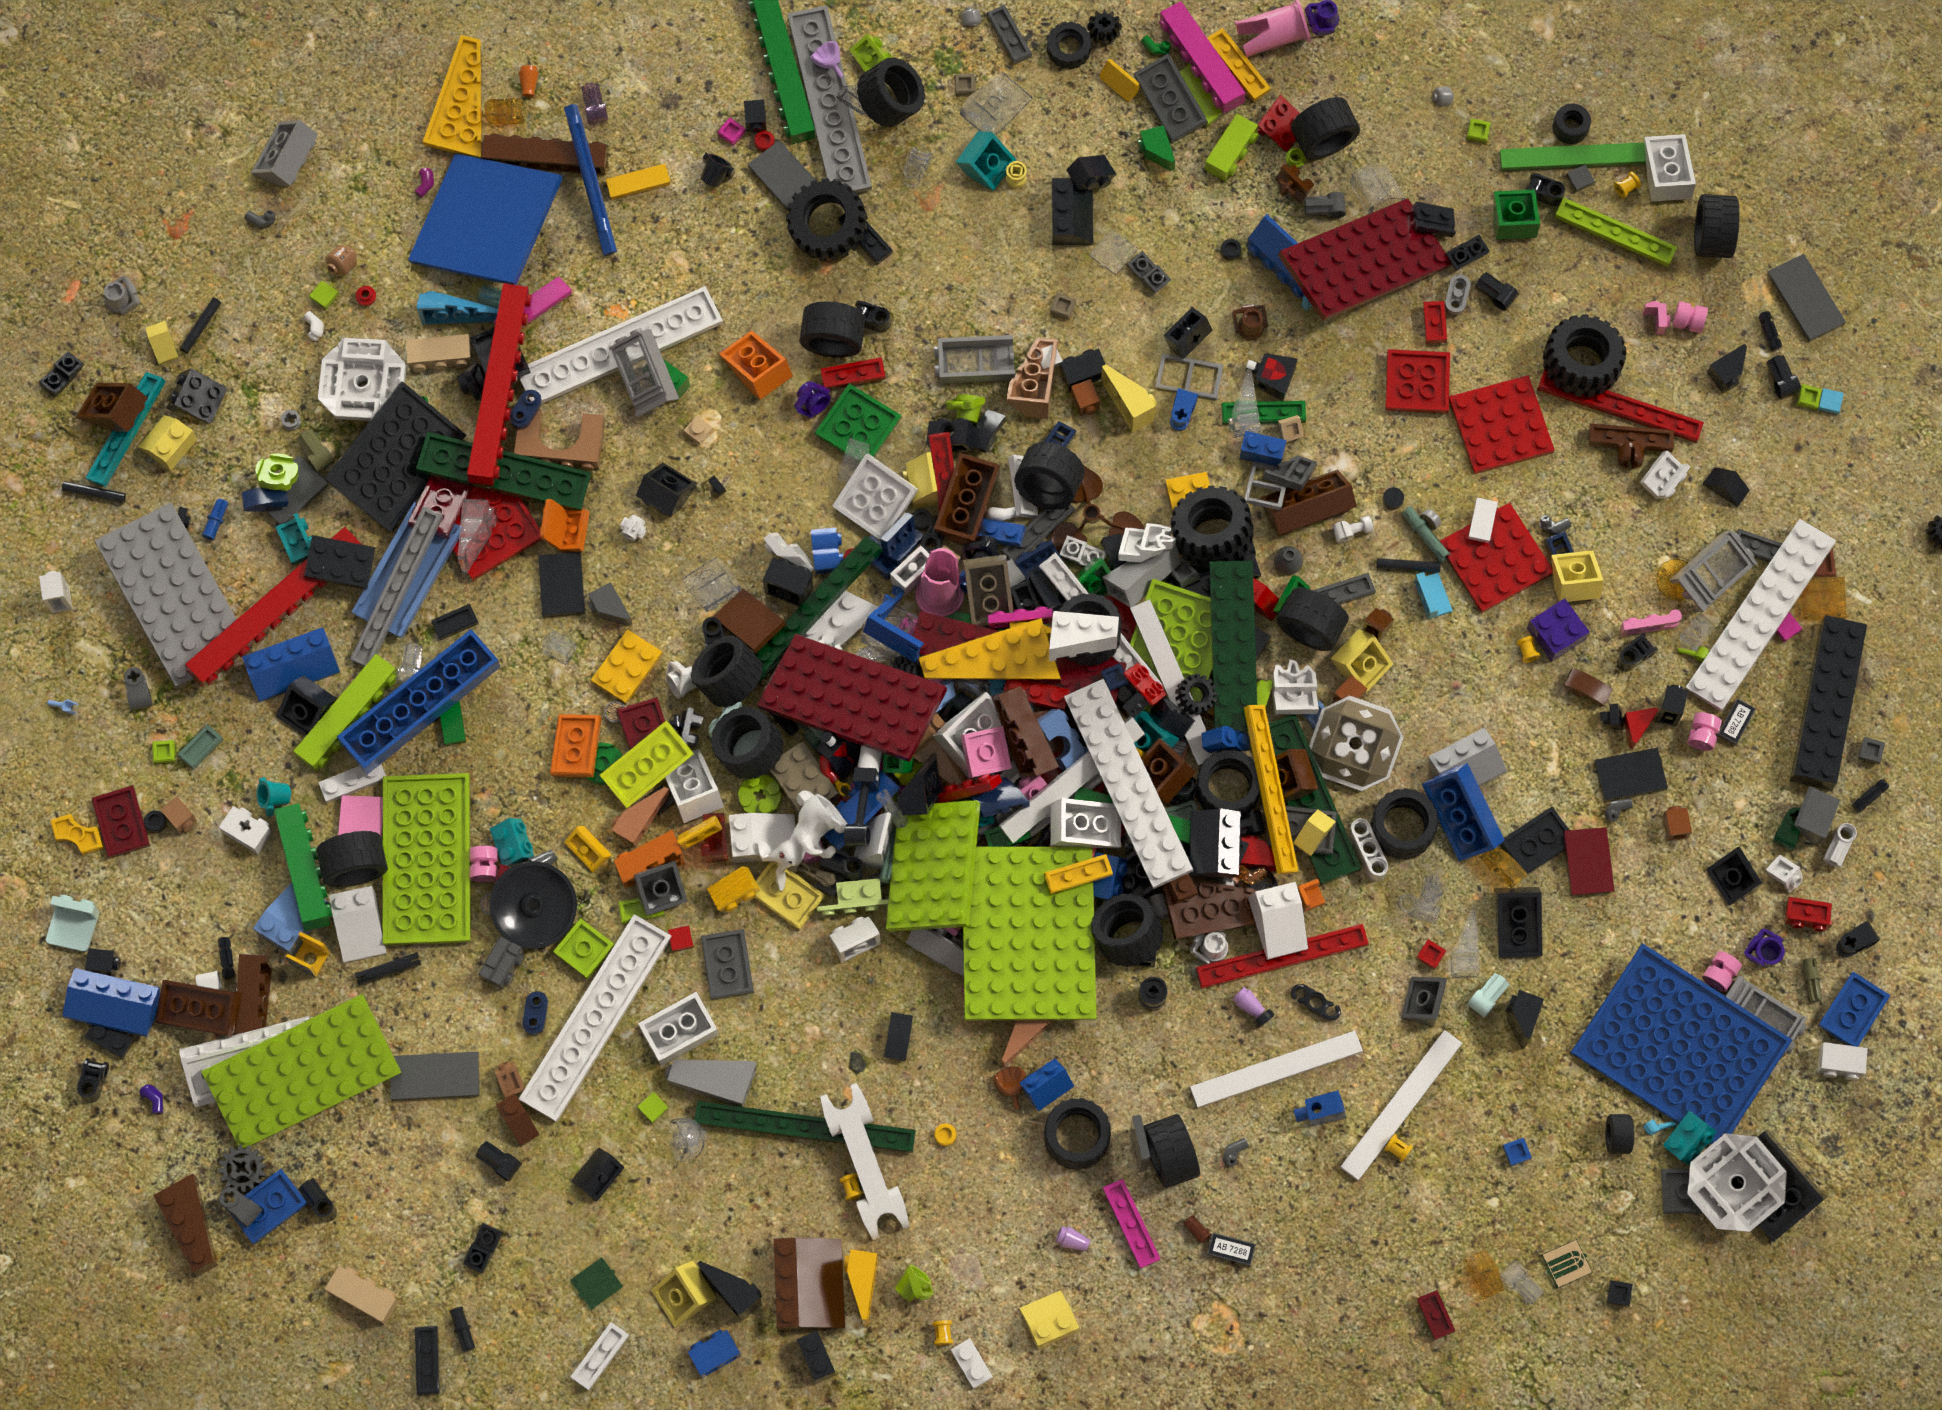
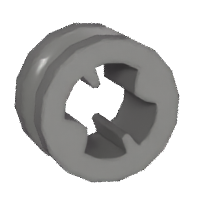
(287, 425)

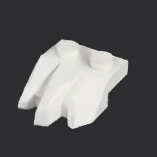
(1143, 544)
(790, 552)
(1294, 690)

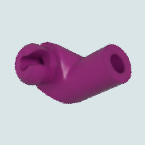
(427, 180)

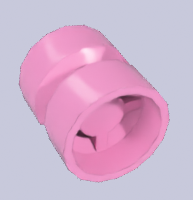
(1690, 317)
(1704, 731)
(483, 863)
(1720, 973)

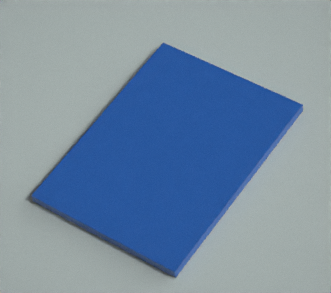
(1680, 1044)

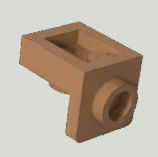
(509, 1078)

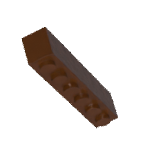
(541, 153)

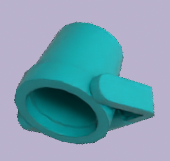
(272, 794)

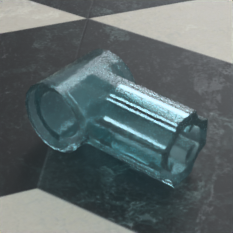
(489, 296)

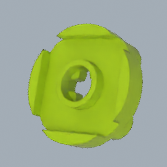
(277, 481)
(770, 790)

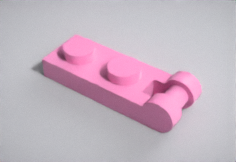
(1650, 623)

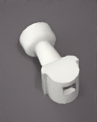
(1344, 532)

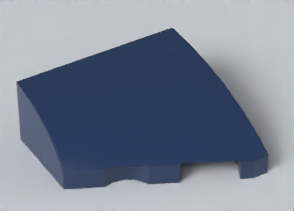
(1000, 799)

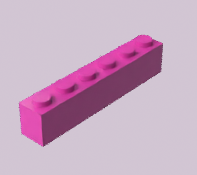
(1202, 56)

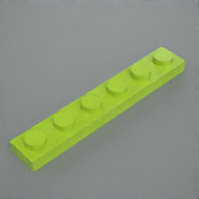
(1616, 232)

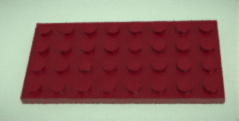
(1363, 260)
(852, 697)

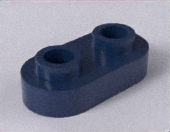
(526, 408)
(535, 1012)

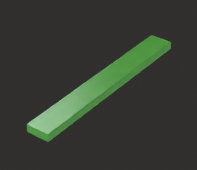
(1572, 156)

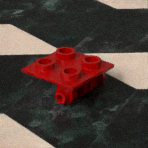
(1278, 122)
(1140, 679)

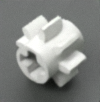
(633, 527)

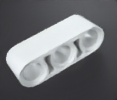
(1368, 839)

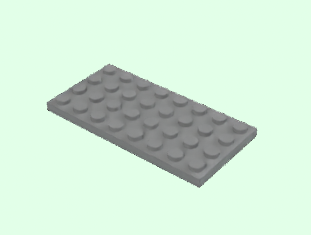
(167, 587)

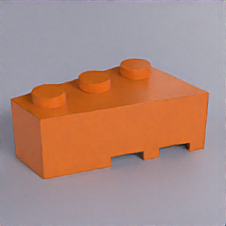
(647, 856)

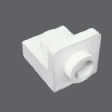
(1785, 872)

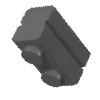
(501, 963)

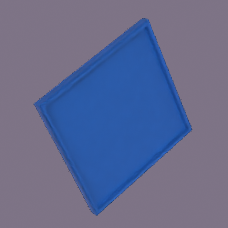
(485, 219)

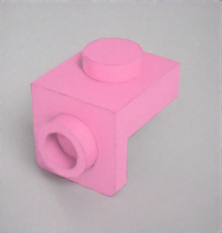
(1662, 320)

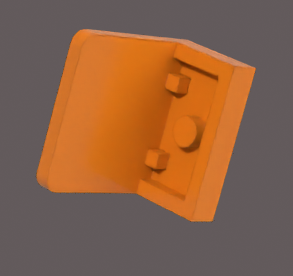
(564, 527)

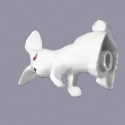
(814, 821)

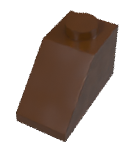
(1378, 623)
(517, 1119)

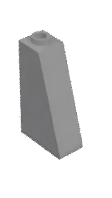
(1132, 579)
(714, 1078)

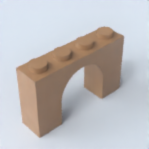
(583, 454)

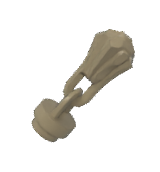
(824, 877)

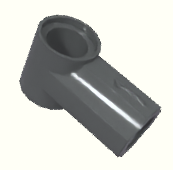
(1330, 205)

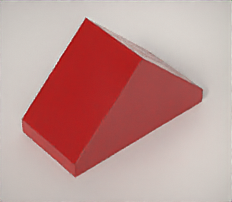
(1637, 723)

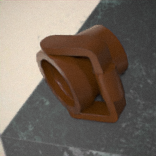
(1252, 321)

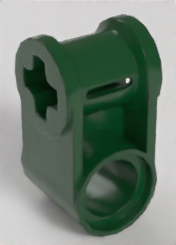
(1787, 833)

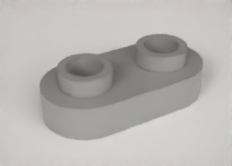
(1457, 296)

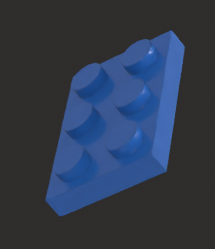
(1854, 1010)
(278, 1202)

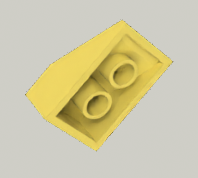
(1129, 398)

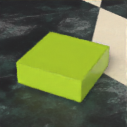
(1478, 130)
(324, 294)
(1809, 397)
(163, 751)
(653, 1107)

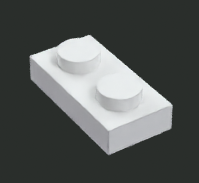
(971, 1363)

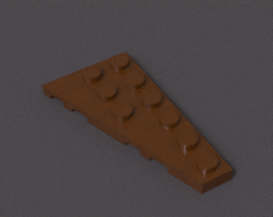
(1211, 910)

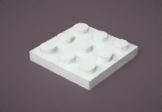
(875, 496)

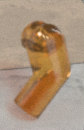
(1251, 877)

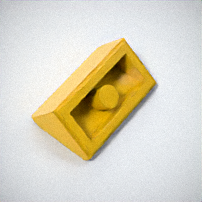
(1119, 80)
(699, 832)
(587, 848)

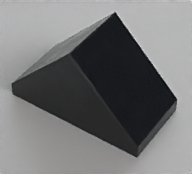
(1727, 485)
(1171, 717)

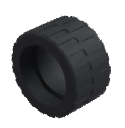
(877, 101)
(1325, 128)
(1716, 226)
(832, 329)
(1049, 475)
(1093, 605)
(1312, 619)
(726, 671)
(732, 728)
(1228, 760)
(1409, 799)
(351, 859)
(1136, 947)
(1077, 1107)
(1171, 1151)

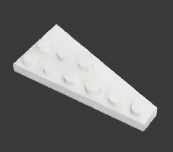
(840, 621)

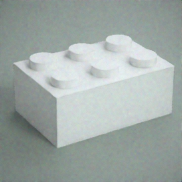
(678, 1029)

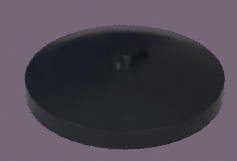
(533, 904)

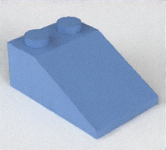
(282, 923)

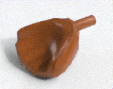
(1008, 1082)

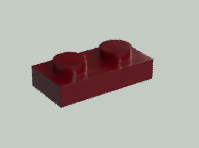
(1435, 1315)

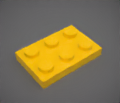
(626, 667)

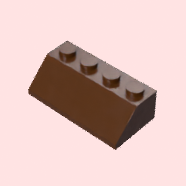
(967, 499)
(1316, 502)

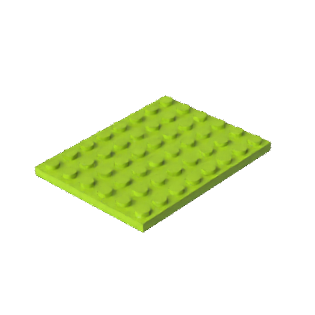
(1027, 948)

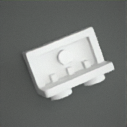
(1664, 476)

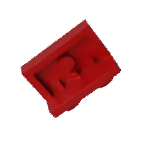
(1808, 913)

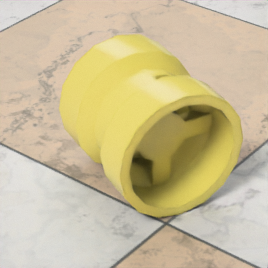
(1013, 178)

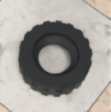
(1069, 30)

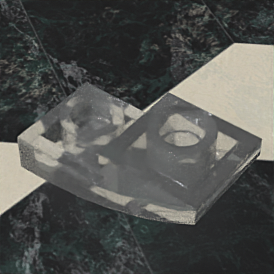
(853, 456)

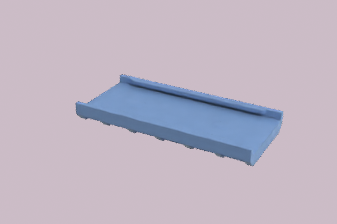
(423, 581)

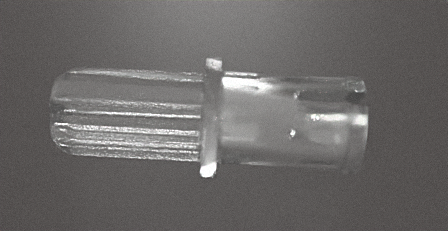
(891, 807)

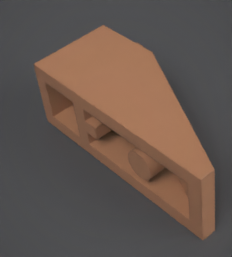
(637, 819)
(1022, 1036)

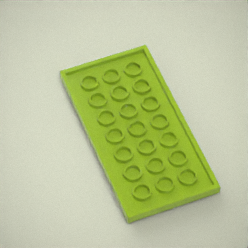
(426, 859)
(301, 1071)

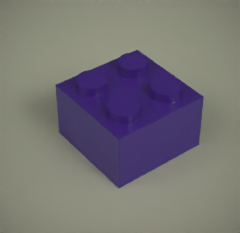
(1558, 630)

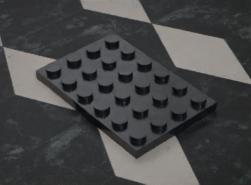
(382, 460)

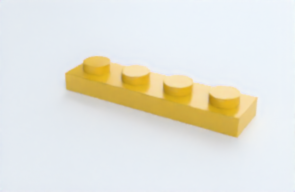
(1239, 65)

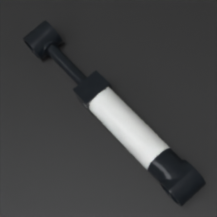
(865, 779)

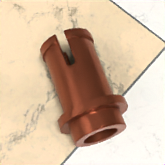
(1197, 1229)

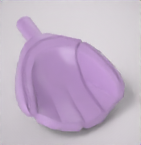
(828, 57)

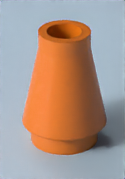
(528, 77)

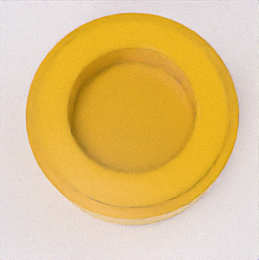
(945, 1135)

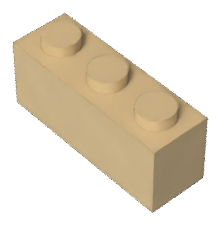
(439, 352)
(362, 1294)

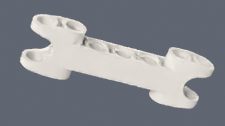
(878, 1198)

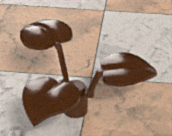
(1091, 489)

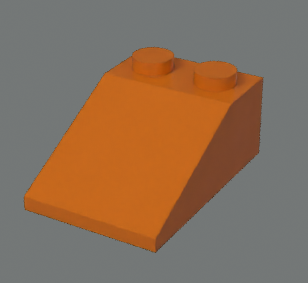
(756, 364)

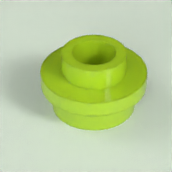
(1295, 152)

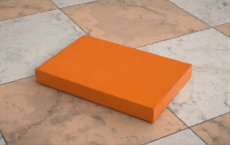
(575, 745)

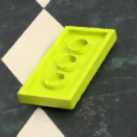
(646, 764)

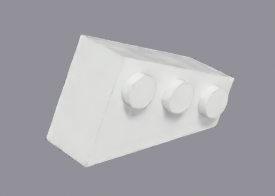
(1081, 633)

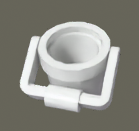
(679, 679)
(1212, 947)

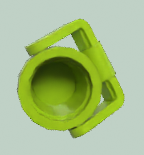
(967, 406)
(913, 1283)

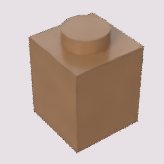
(178, 815)

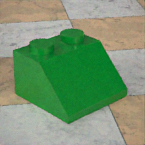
(1515, 214)

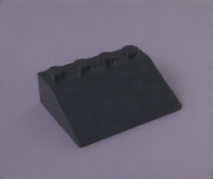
(1800, 1191)

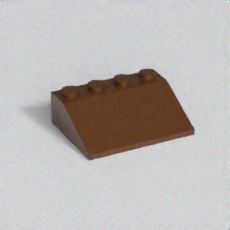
(809, 1284)

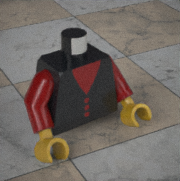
(837, 758)

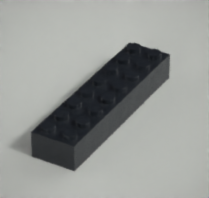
(1828, 703)

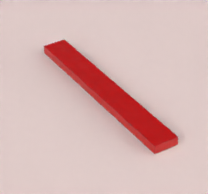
(1630, 409)
(1256, 962)

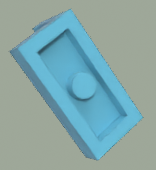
(1432, 595)

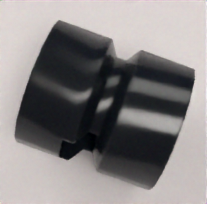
(1152, 994)

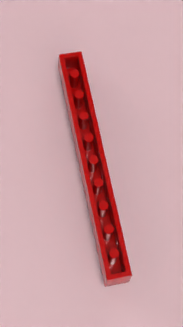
(498, 384)
(256, 622)

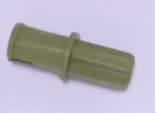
(1812, 979)

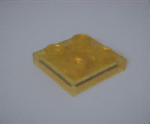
(1824, 597)

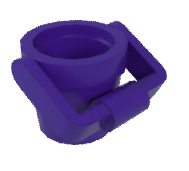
(1324, 18)
(813, 397)
(1768, 950)

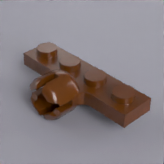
(1631, 441)

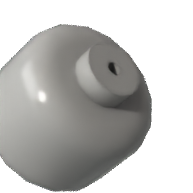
(970, 17)
(1442, 96)

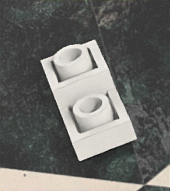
(1080, 552)

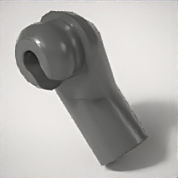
(1552, 526)

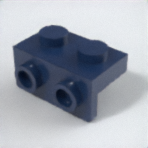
(900, 538)
(1031, 560)

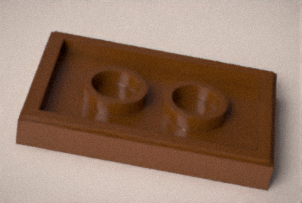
(749, 620)

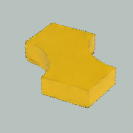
(85, 838)

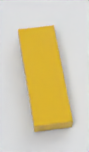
(638, 181)
(1078, 874)

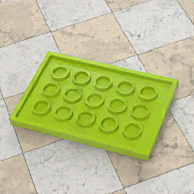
(1187, 627)
(934, 868)

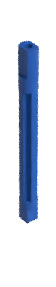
(590, 180)

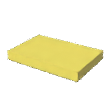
(796, 900)

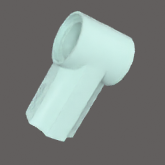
(1486, 998)

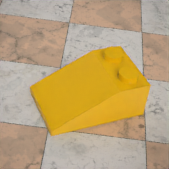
(861, 1273)

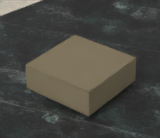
(964, 84)
(1063, 306)

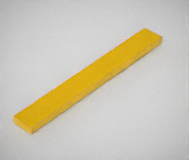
(1271, 789)

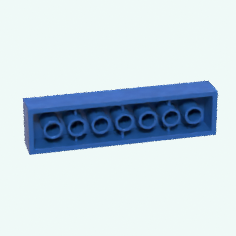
(418, 701)

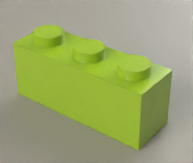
(1231, 147)

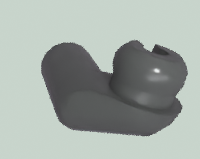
(260, 221)
(1615, 807)
(1232, 1150)

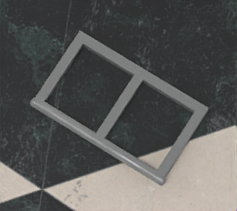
(1192, 362)
(1251, 482)

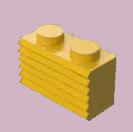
(733, 890)

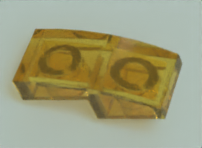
(1503, 863)

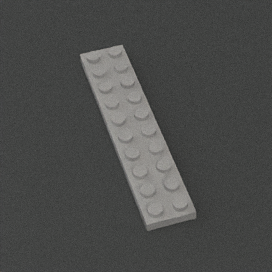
(832, 119)

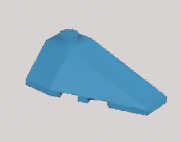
(446, 309)

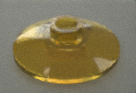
(1664, 574)

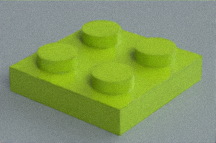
(584, 948)

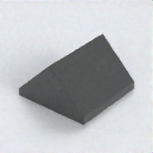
(1816, 815)
(659, 888)
(1424, 1000)

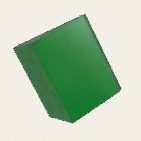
(1092, 576)

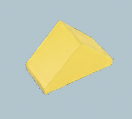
(161, 342)
(1314, 832)

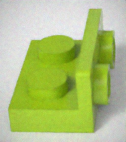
(869, 52)

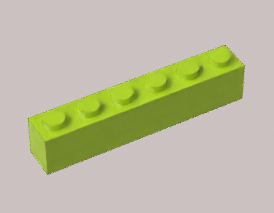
(348, 708)

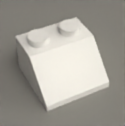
(855, 938)

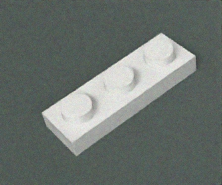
(1022, 506)
(350, 782)
(600, 1356)

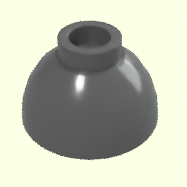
(1288, 560)

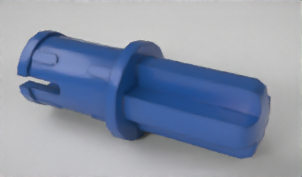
(215, 519)

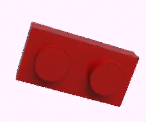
(1435, 322)

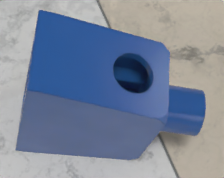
(1331, 1110)

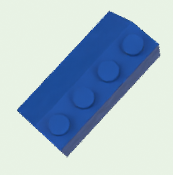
(1266, 243)
(282, 663)
(849, 808)
(1463, 812)
(111, 1002)

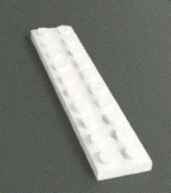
(593, 359)
(1760, 615)
(1128, 784)
(595, 1018)

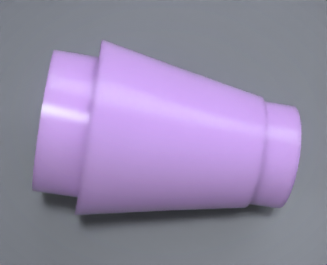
(1248, 1002)
(1072, 1239)

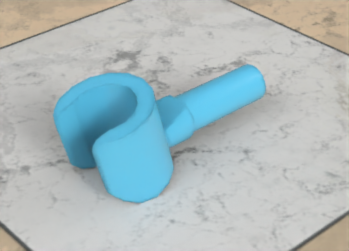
(1651, 1127)

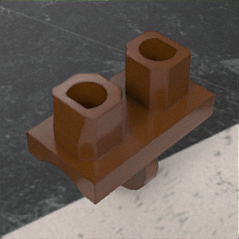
(1291, 183)

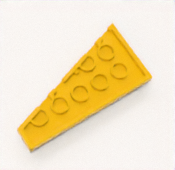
(458, 111)
(1005, 655)

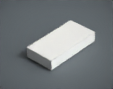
(1482, 520)

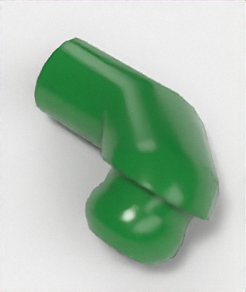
(1156, 48)

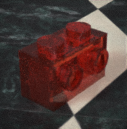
(715, 846)

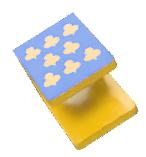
(309, 945)

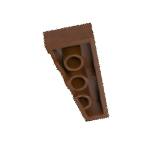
(1023, 733)
(254, 991)
(187, 1220)

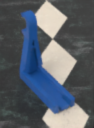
(888, 634)

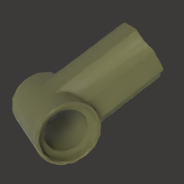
(316, 453)

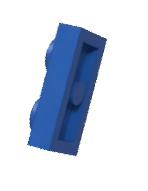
(1004, 532)

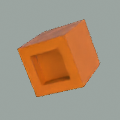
(1311, 895)

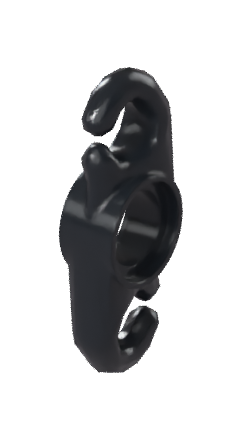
(1321, 1011)

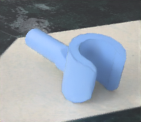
(66, 705)

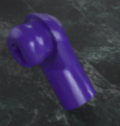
(154, 1095)

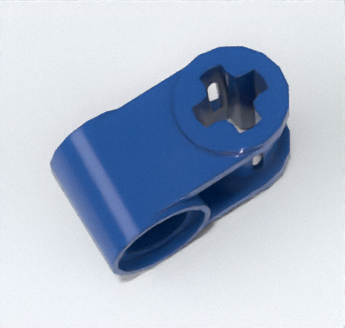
(1183, 407)

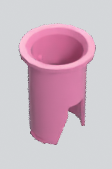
(1275, 28)
(936, 596)

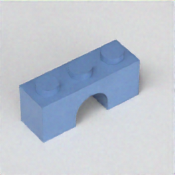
(1055, 724)

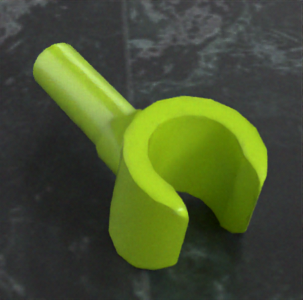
(1700, 655)

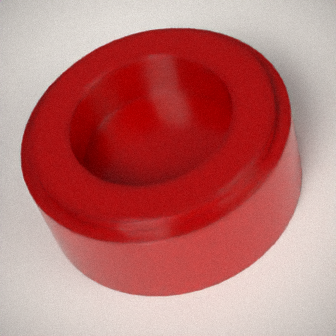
(764, 140)

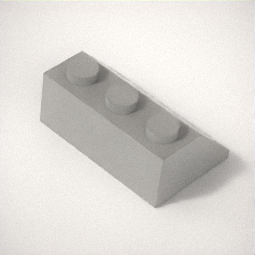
(285, 153)
(1477, 751)
(939, 946)

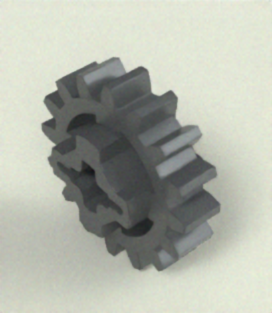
(248, 1162)

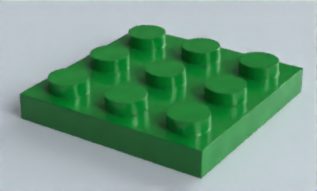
(858, 418)

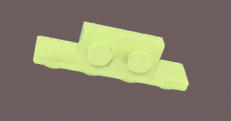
(856, 895)

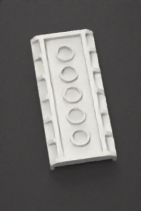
(207, 1054)

